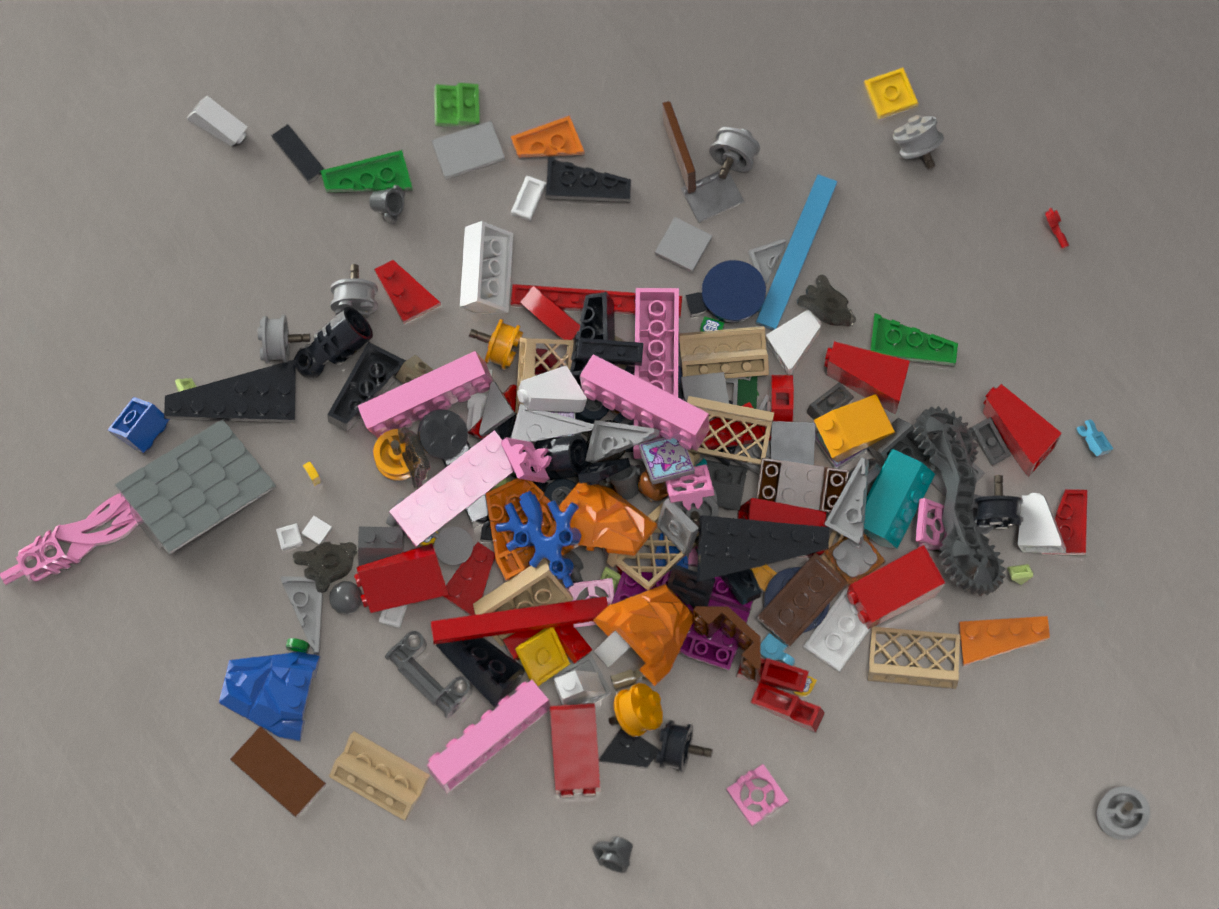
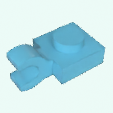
(1097, 440)
(774, 650)

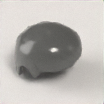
(345, 597)

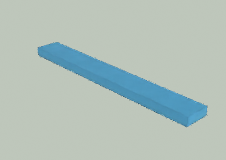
(796, 252)

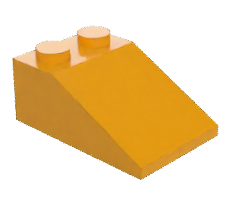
(854, 427)

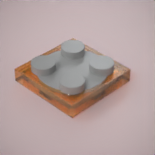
(854, 560)

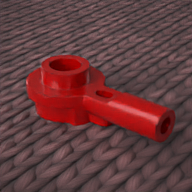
(1053, 219)

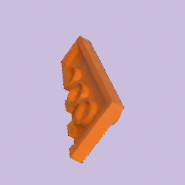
(999, 636)

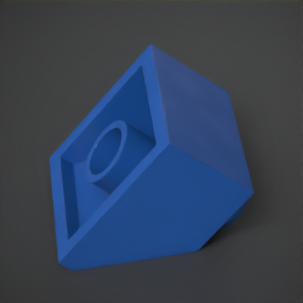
(139, 424)

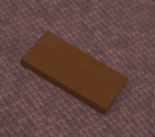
(679, 147)
(801, 600)
(278, 772)

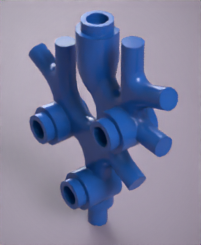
(532, 535)

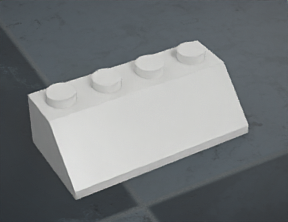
(486, 269)

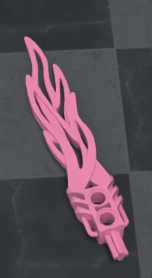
(74, 534)

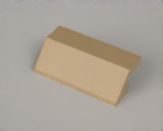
(730, 351)
(379, 776)

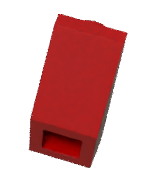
(782, 397)

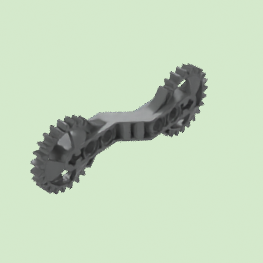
(962, 538)

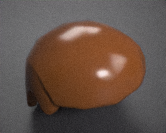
(653, 492)

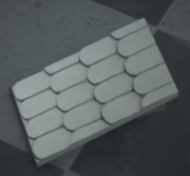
(194, 487)

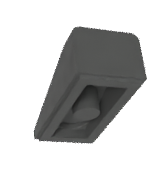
(834, 398)
(990, 441)

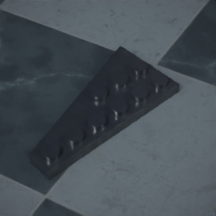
(251, 396)
(744, 544)

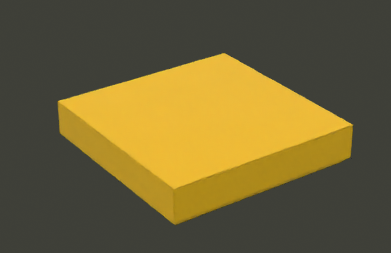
(891, 93)
(542, 656)

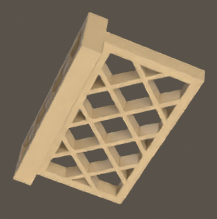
(527, 356)
(738, 414)
(635, 571)
(914, 675)

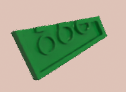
(369, 174)
(910, 343)

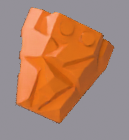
(606, 520)
(515, 561)
(652, 625)

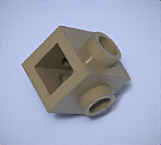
(413, 369)

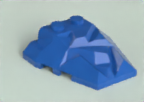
(271, 691)

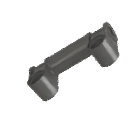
(423, 680)

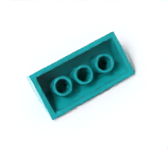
(895, 498)

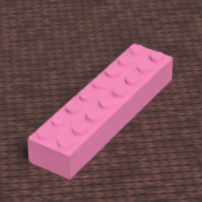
(659, 332)

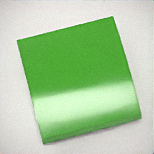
(456, 104)

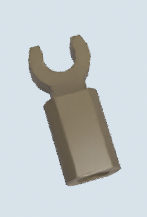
(626, 678)

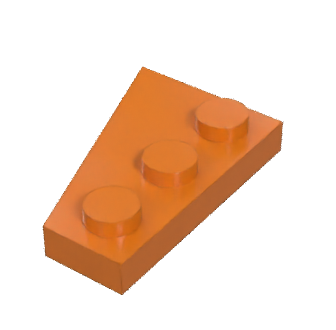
(550, 139)

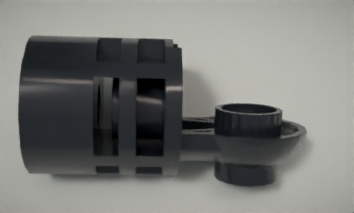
(334, 342)
(567, 456)

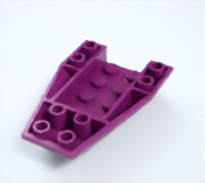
(717, 649)

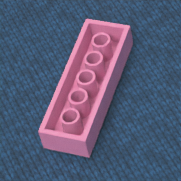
(426, 393)
(644, 403)
(453, 489)
(488, 736)

